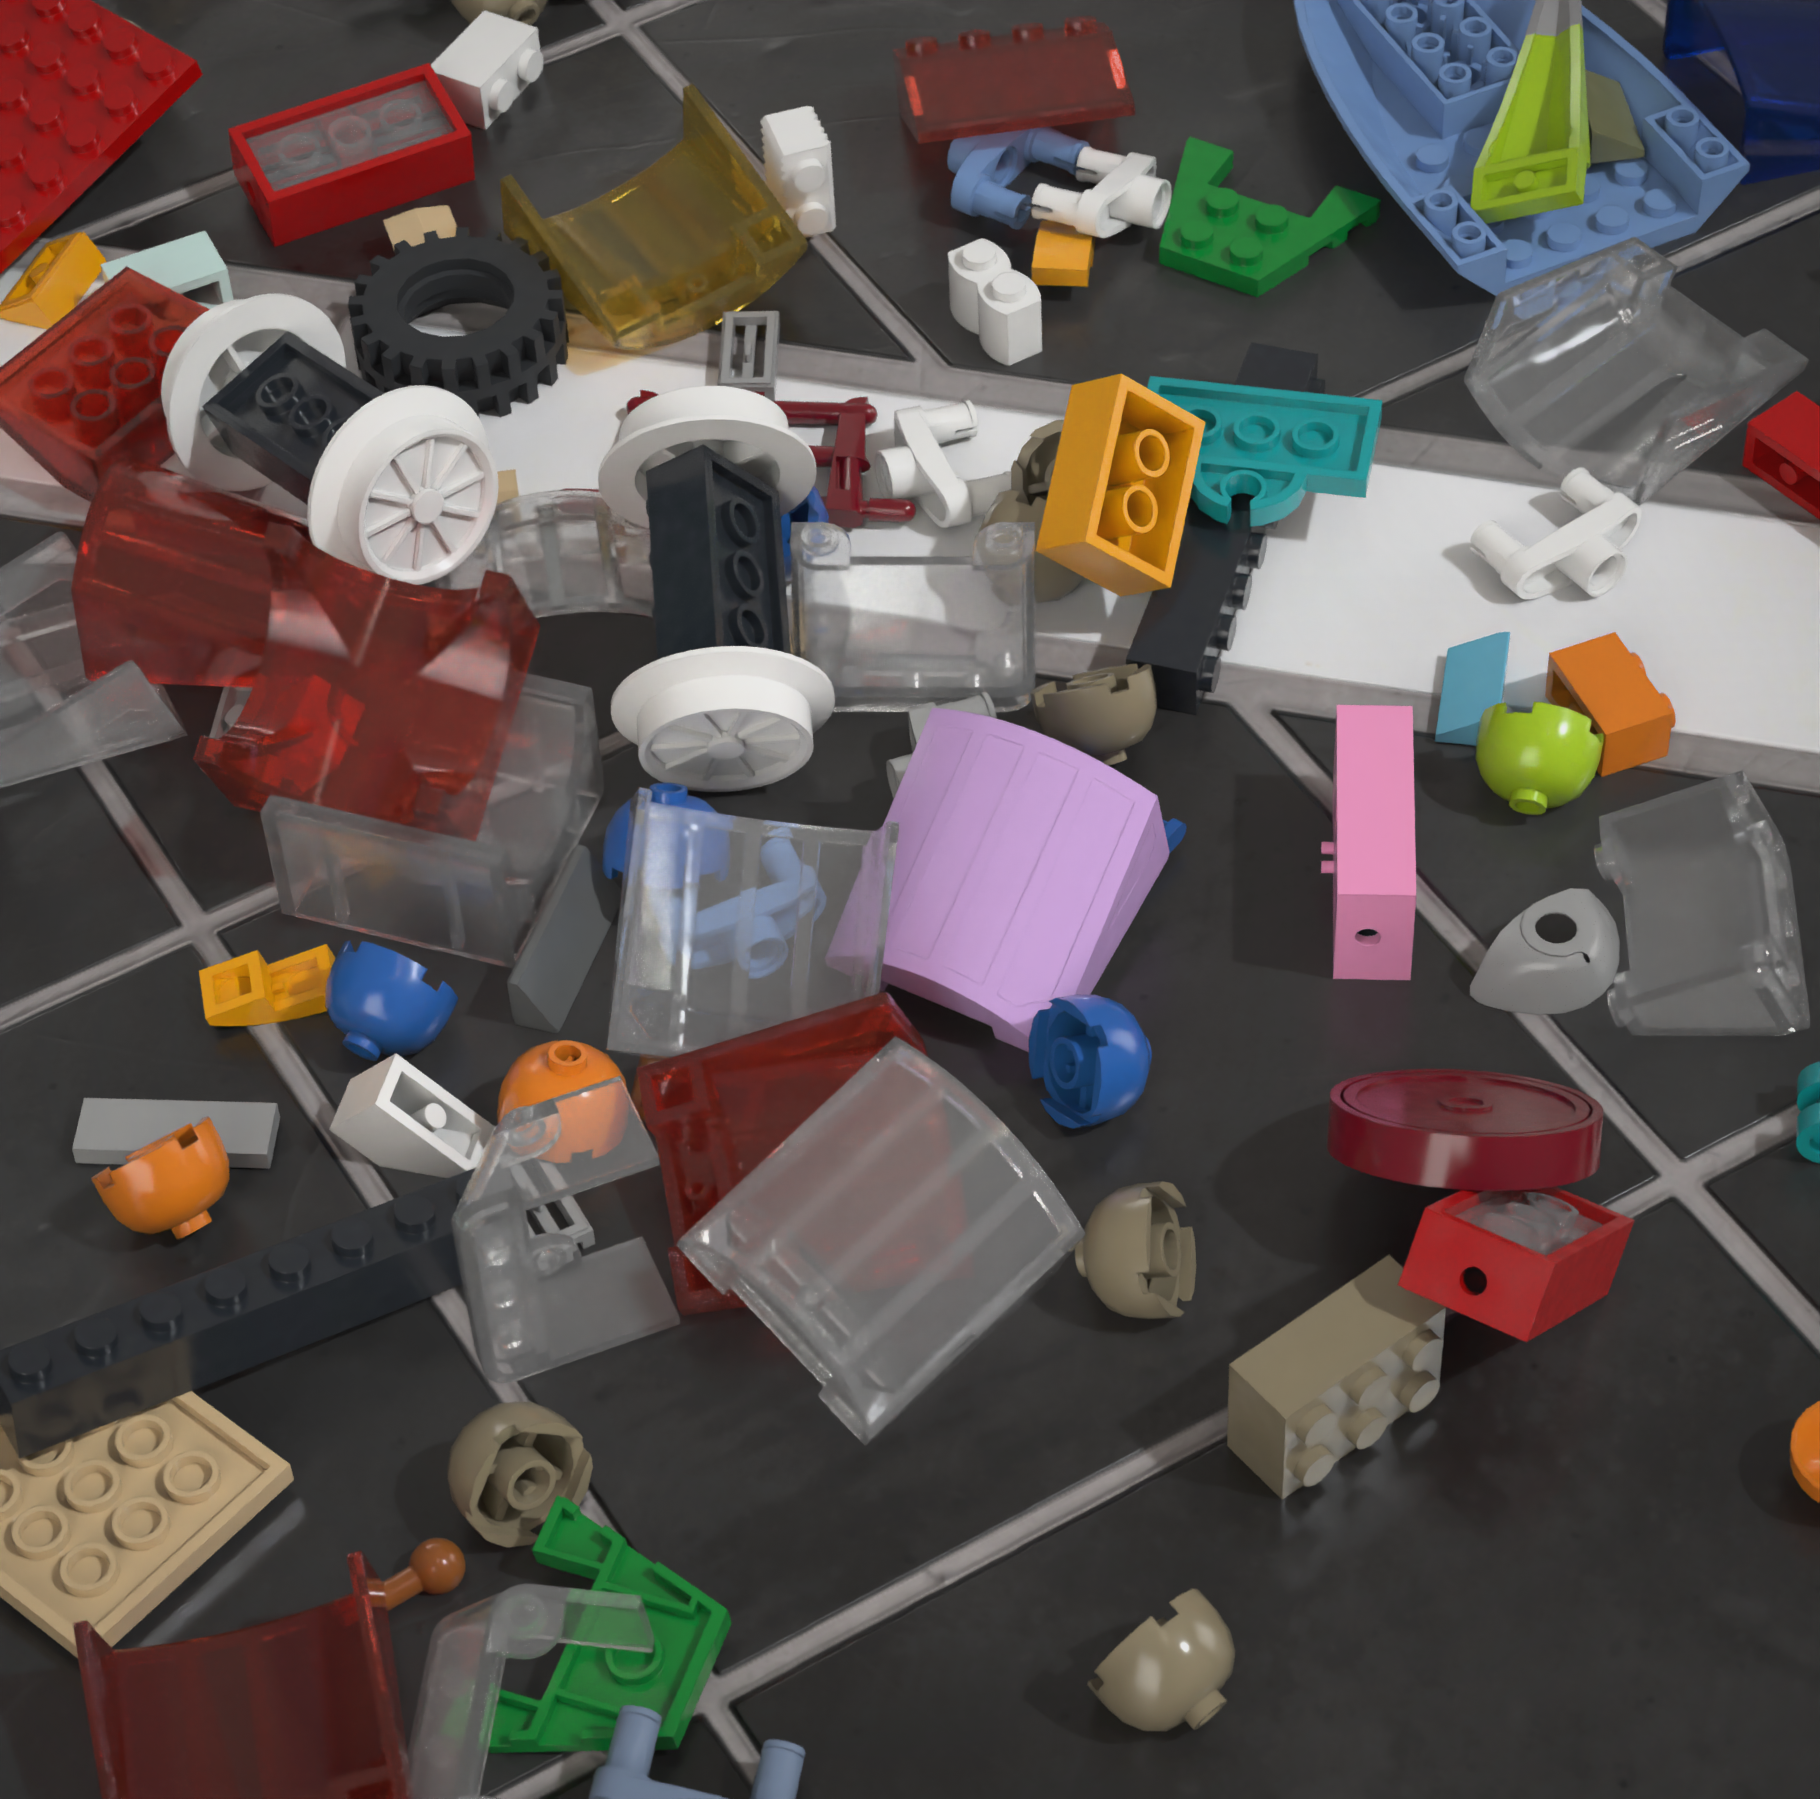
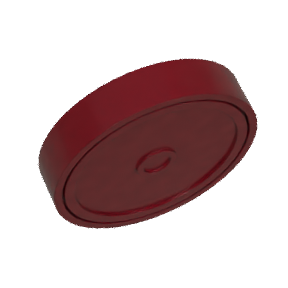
(1464, 1129)

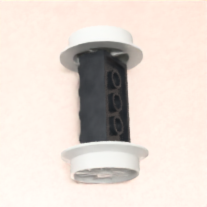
(386, 477)
(725, 693)

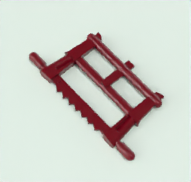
(846, 459)

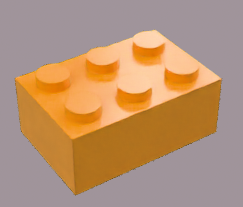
(1120, 485)

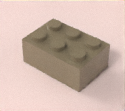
(1334, 1378)

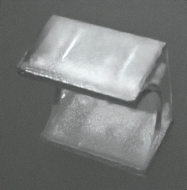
(442, 888)

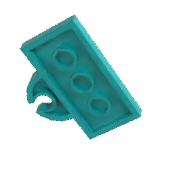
(1275, 445)

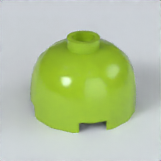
(1537, 756)

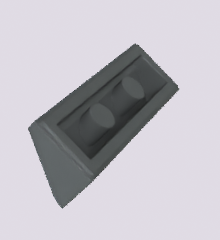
(563, 943)

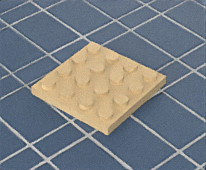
(126, 1514)

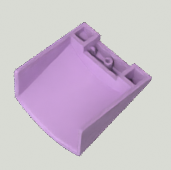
(1012, 870)

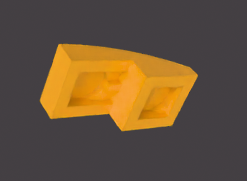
(1062, 255)
(254, 993)

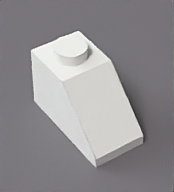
(409, 1122)

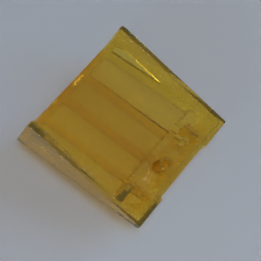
(668, 244)

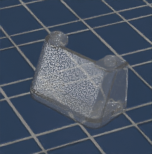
(917, 626)
(1705, 915)

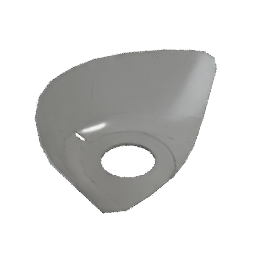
(1547, 977)

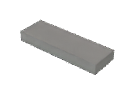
(118, 1127)

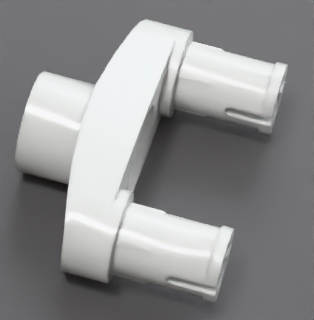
(1123, 195)
(922, 471)
(1578, 552)

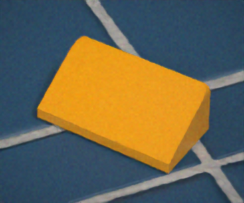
(53, 282)

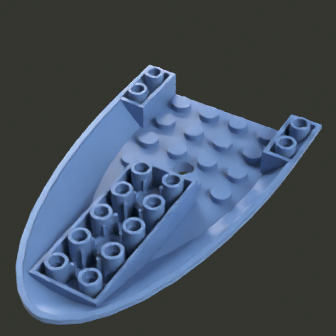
(1420, 99)

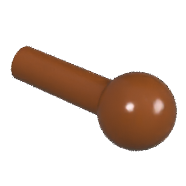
(433, 1568)

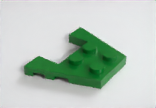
(1242, 239)
(596, 1681)

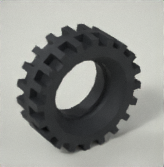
(481, 367)

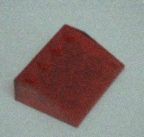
(1011, 80)
(96, 381)

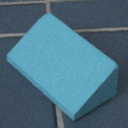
(1470, 685)

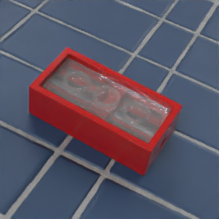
(351, 154)
(1516, 1256)

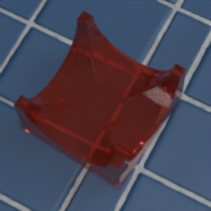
(377, 693)

